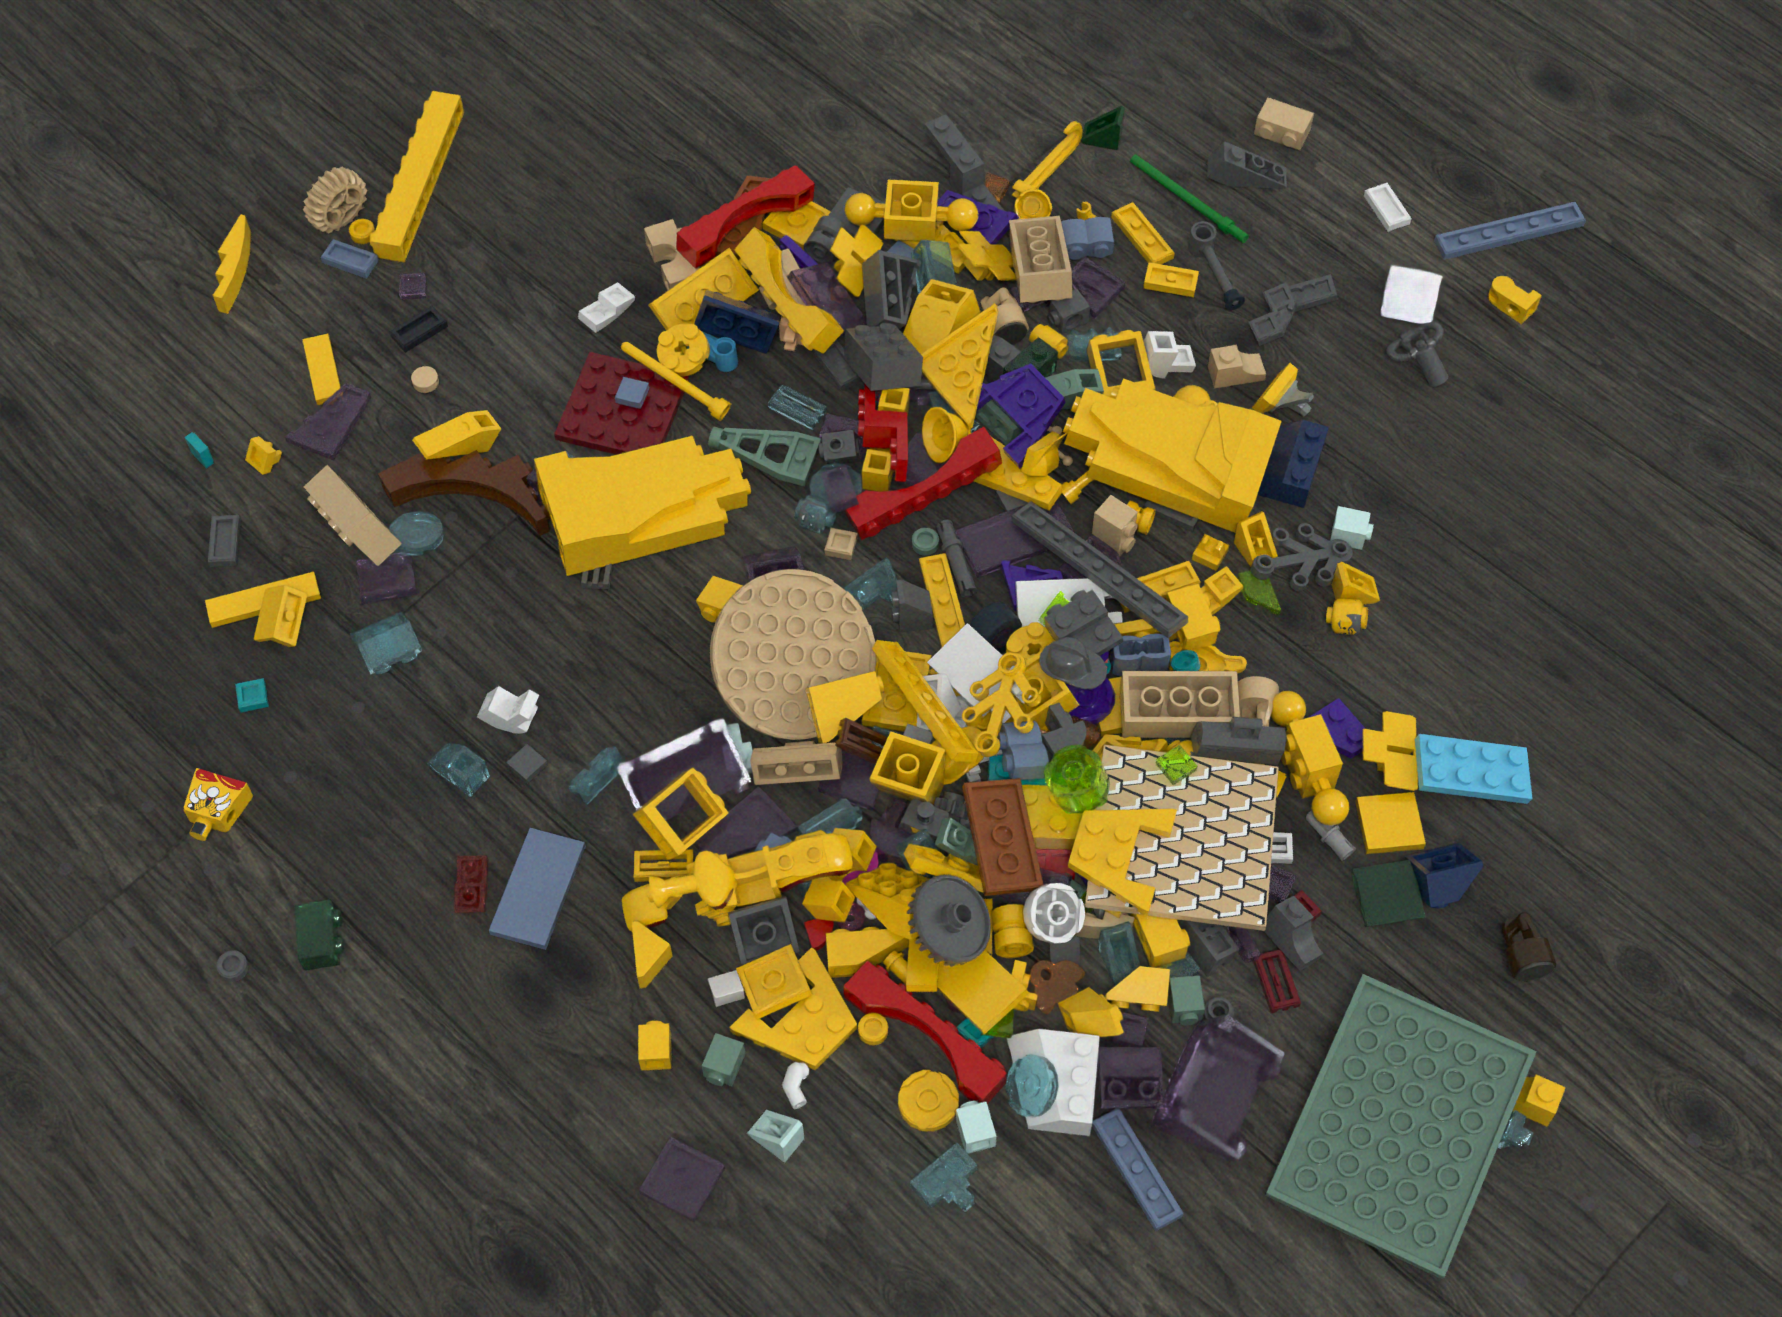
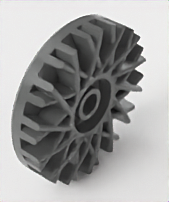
(950, 920)

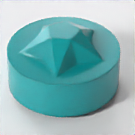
(1185, 661)

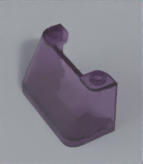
(707, 750)
(1216, 1086)

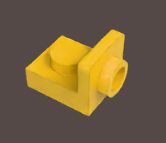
(1019, 974)

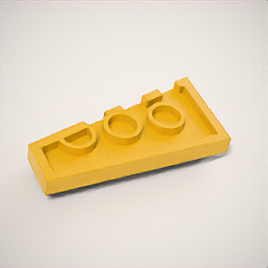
(1011, 481)

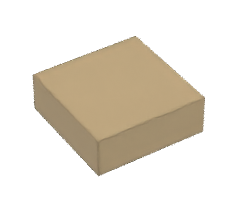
(841, 544)

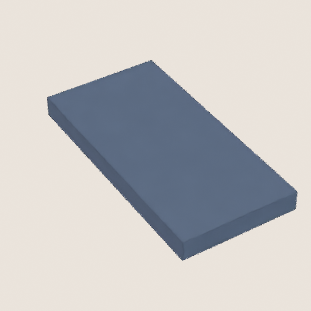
(537, 888)

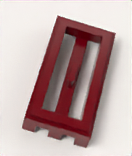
(1283, 1004)

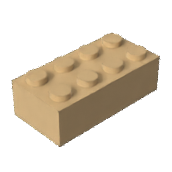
(1040, 259)
(1174, 701)

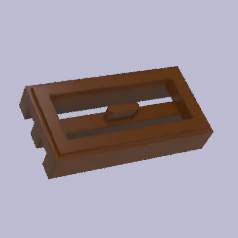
(860, 746)

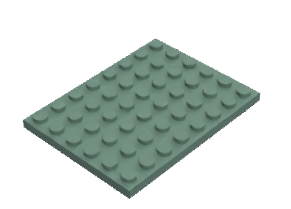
(1401, 1125)

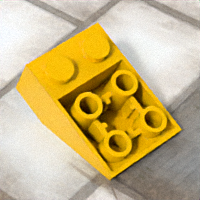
(938, 313)
(887, 895)

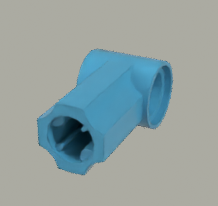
(722, 352)

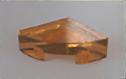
(997, 186)

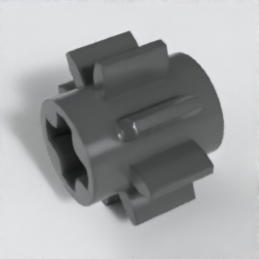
(953, 804)

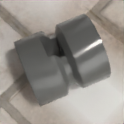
(822, 239)

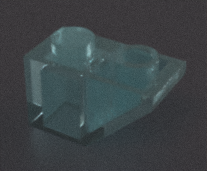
(460, 767)

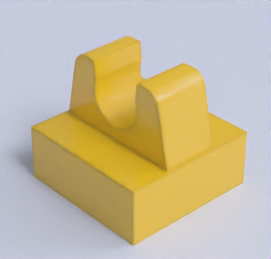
(262, 455)
(1210, 552)

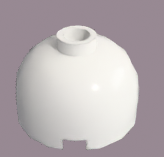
(1053, 913)

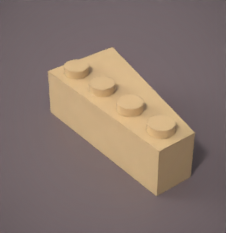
(350, 516)

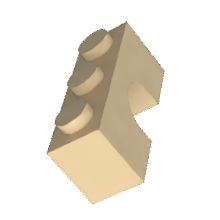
(662, 246)

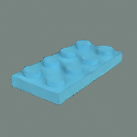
(1473, 768)

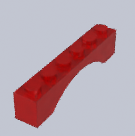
(784, 192)
(971, 459)
(875, 992)

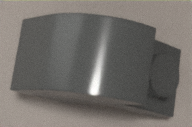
(1062, 730)

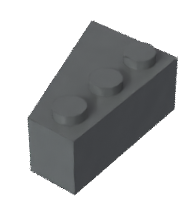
(888, 287)

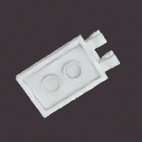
(1036, 596)
(967, 660)

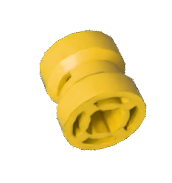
(1144, 517)

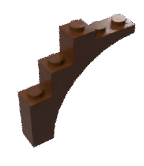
(466, 476)

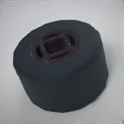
(996, 624)

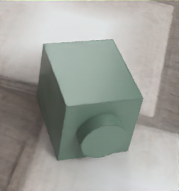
(1186, 1000)
(723, 1060)

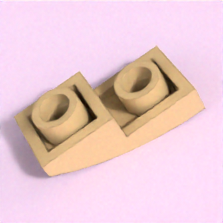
(1093, 925)

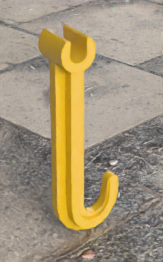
(1052, 161)

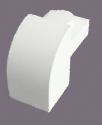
(1165, 355)
(508, 711)

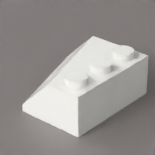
(1076, 1066)

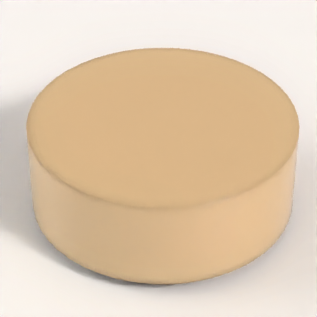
(425, 379)

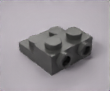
(1084, 620)

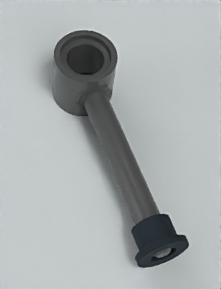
(1201, 245)

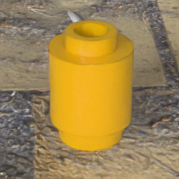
(1051, 337)

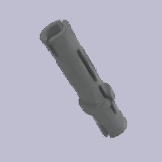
(953, 548)

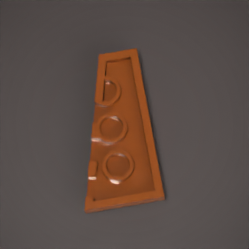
(740, 231)

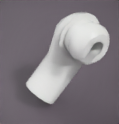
(792, 1082)

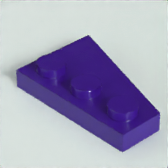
(991, 221)

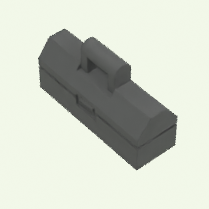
(1239, 741)

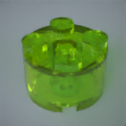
(1077, 779)

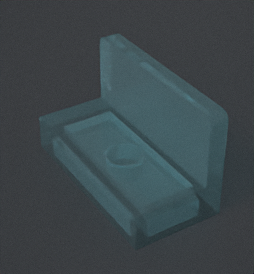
(935, 263)
(839, 815)

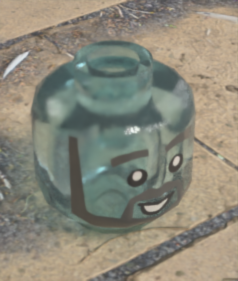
(814, 514)

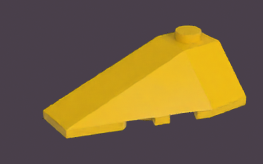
(1051, 692)

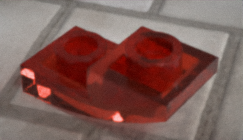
(471, 884)

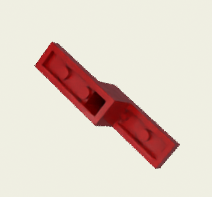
(884, 430)

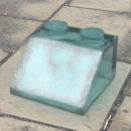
(386, 643)

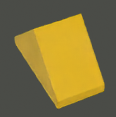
(1254, 538)
(1354, 584)
(650, 953)

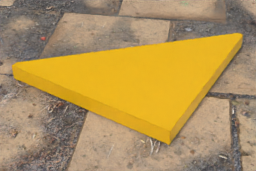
(959, 364)

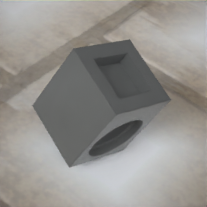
(1069, 312)

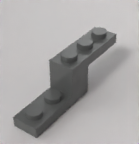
(965, 164)

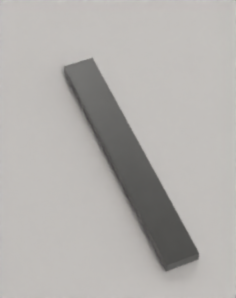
(1100, 569)

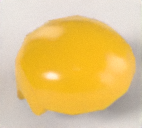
(1032, 204)

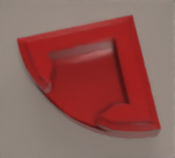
(816, 932)

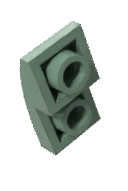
(956, 840)

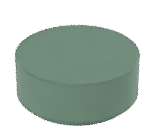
(925, 541)

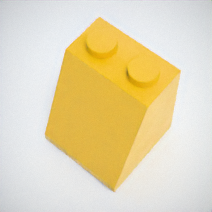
(910, 769)

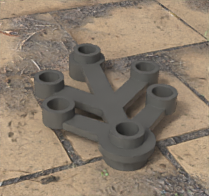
(1304, 555)

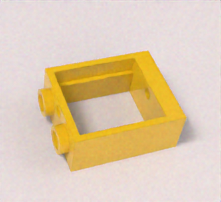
(1122, 339)
(660, 830)

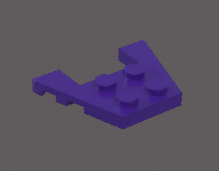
(1028, 402)

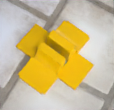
(852, 254)
(986, 259)
(1392, 750)

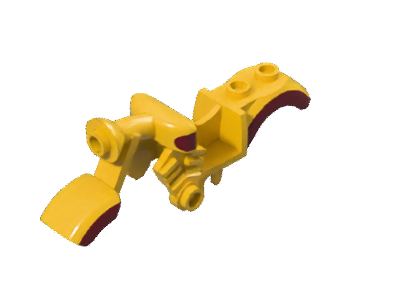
(740, 879)

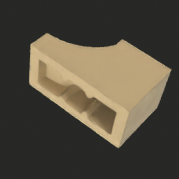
(1232, 367)

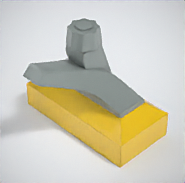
(1284, 393)

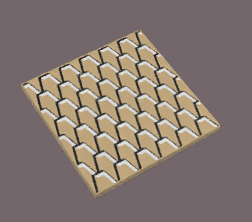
(1219, 844)

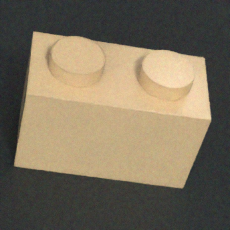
(1283, 123)
(1115, 525)

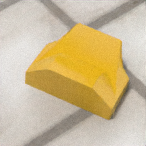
(1043, 455)

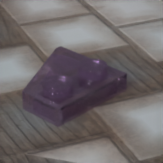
(1096, 285)

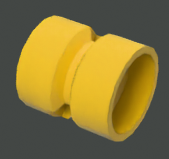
(1011, 935)

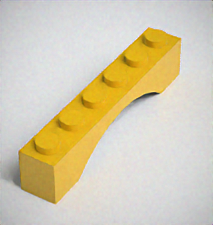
(763, 258)

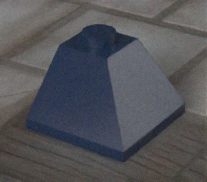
(1444, 873)

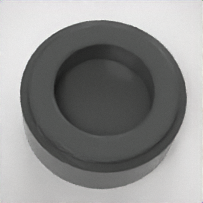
(232, 966)

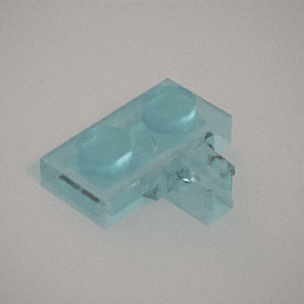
(946, 1179)

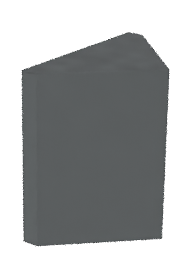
(762, 929)

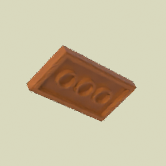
(1002, 836)

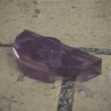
(1244, 941)

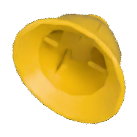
(942, 433)

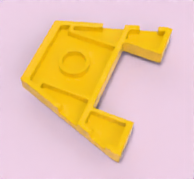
(1106, 848)
(811, 1027)

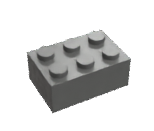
(883, 357)

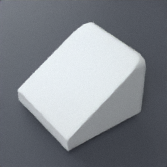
(726, 988)

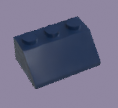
(737, 320)
(1293, 462)

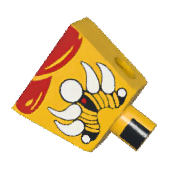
(214, 802)

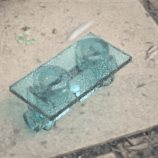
(602, 771)

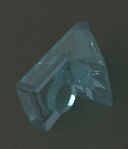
(874, 584)

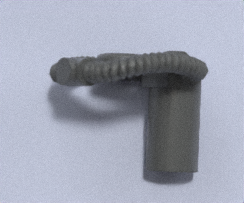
(1423, 352)

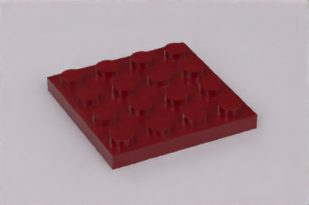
(600, 423)

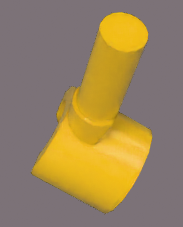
(1086, 213)

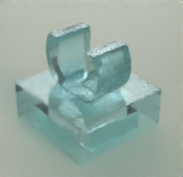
(1515, 1132)

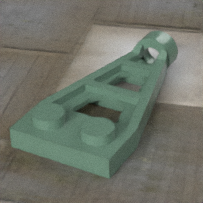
(798, 460)

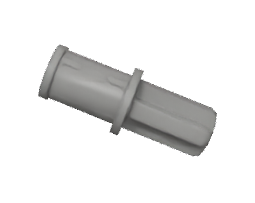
(1332, 837)

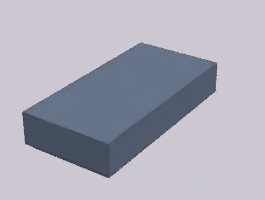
(349, 258)

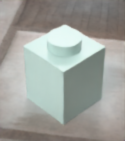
(1352, 527)
(975, 1126)

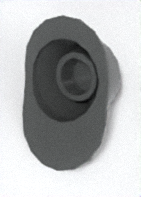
(1073, 663)

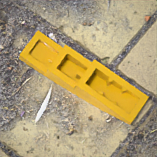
(234, 257)

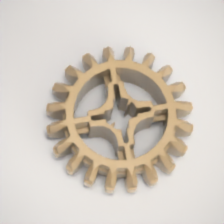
(335, 199)

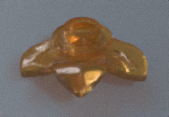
(1059, 986)

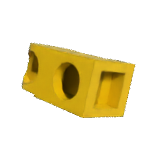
(1512, 299)

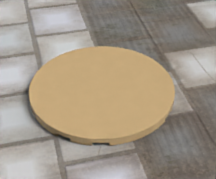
(784, 637)

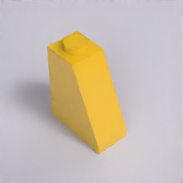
(842, 700)

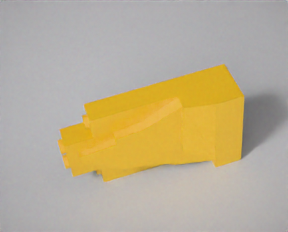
(1173, 451)
(638, 501)

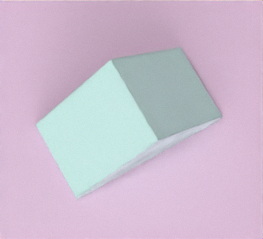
(777, 1134)

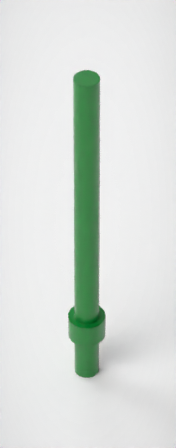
(1224, 224)

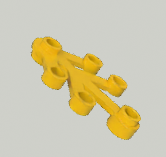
(999, 701)

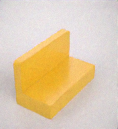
(280, 615)

